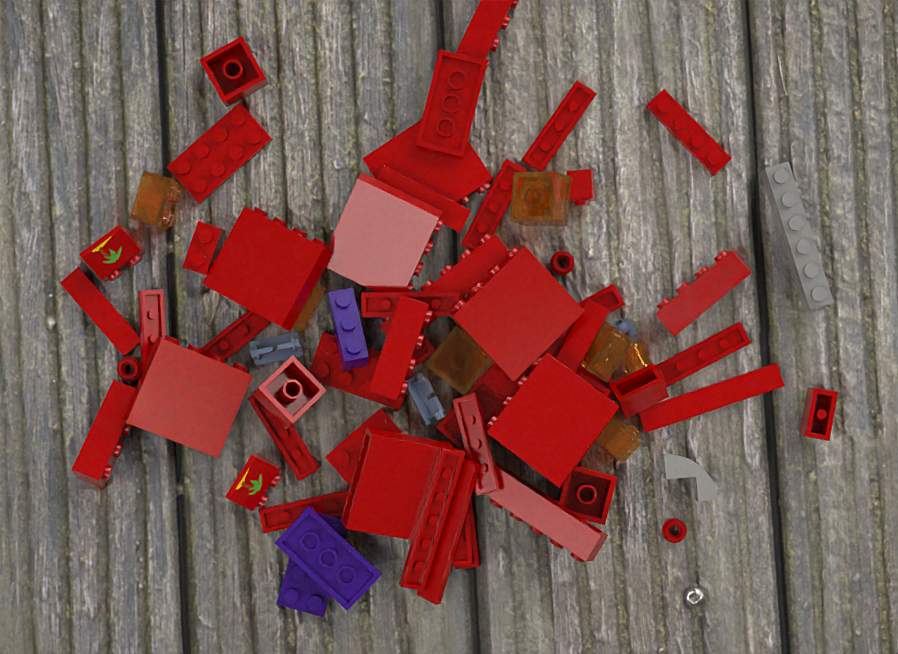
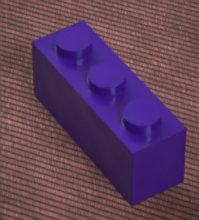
(347, 328)

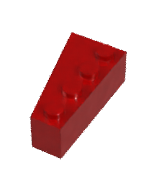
(703, 292)
(399, 347)
(105, 437)

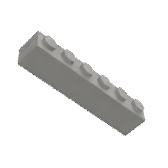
(796, 236)

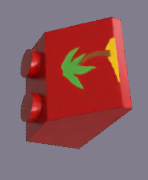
(113, 253)
(254, 482)

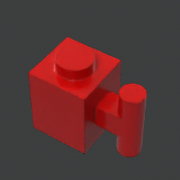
(582, 187)

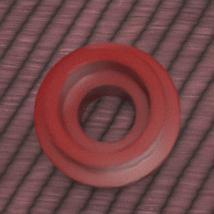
(562, 255)
(121, 369)
(682, 530)

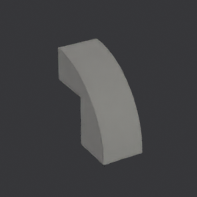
(681, 467)

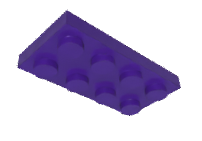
(328, 558)
(299, 589)

